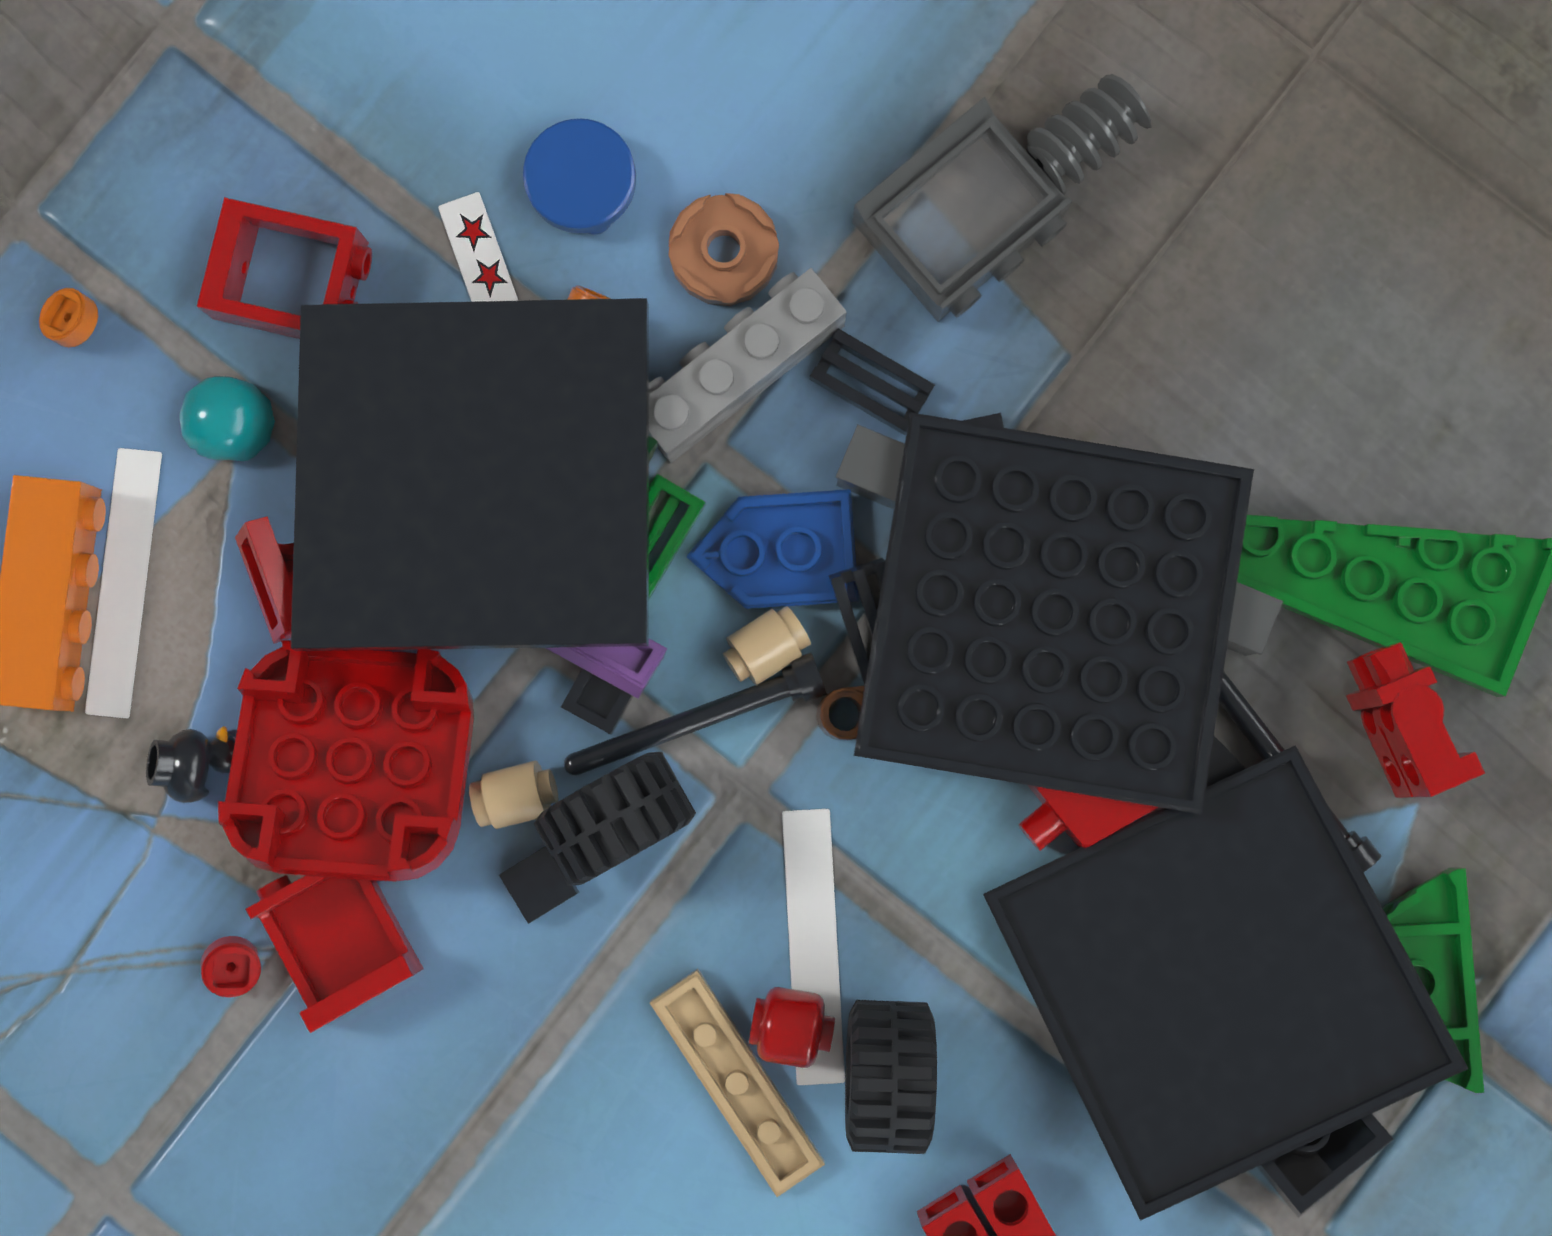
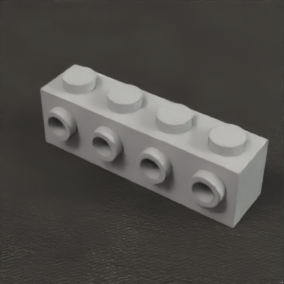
(743, 362)

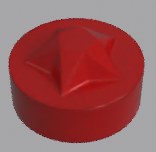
(230, 966)

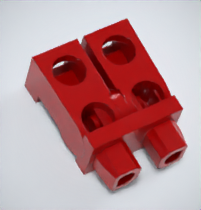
(1407, 724)
(1001, 1196)

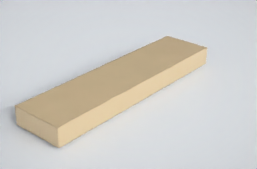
(737, 1082)

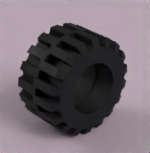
(614, 818)
(890, 1077)

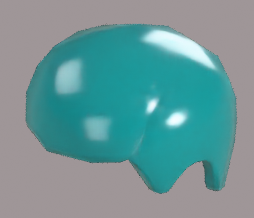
(226, 419)

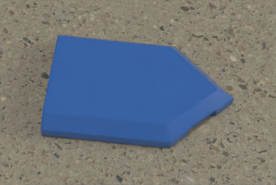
(781, 549)

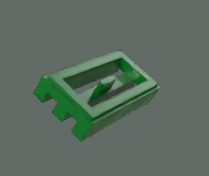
(677, 496)

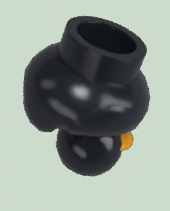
(184, 762)

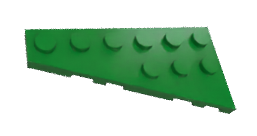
(1442, 593)

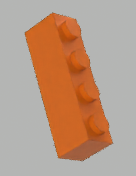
(46, 590)

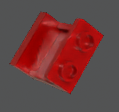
(335, 942)

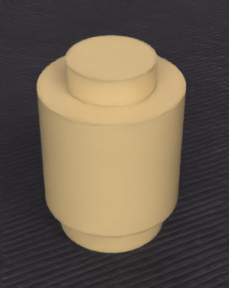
(766, 645)
(512, 795)

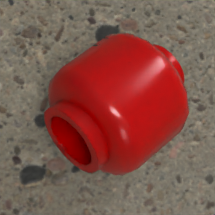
(791, 1027)

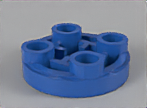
(579, 176)

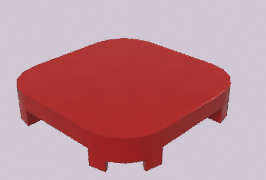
(349, 763)

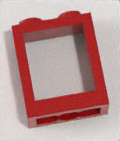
(233, 252)

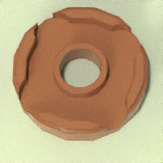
(728, 281)

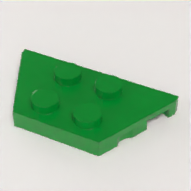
(1438, 939)

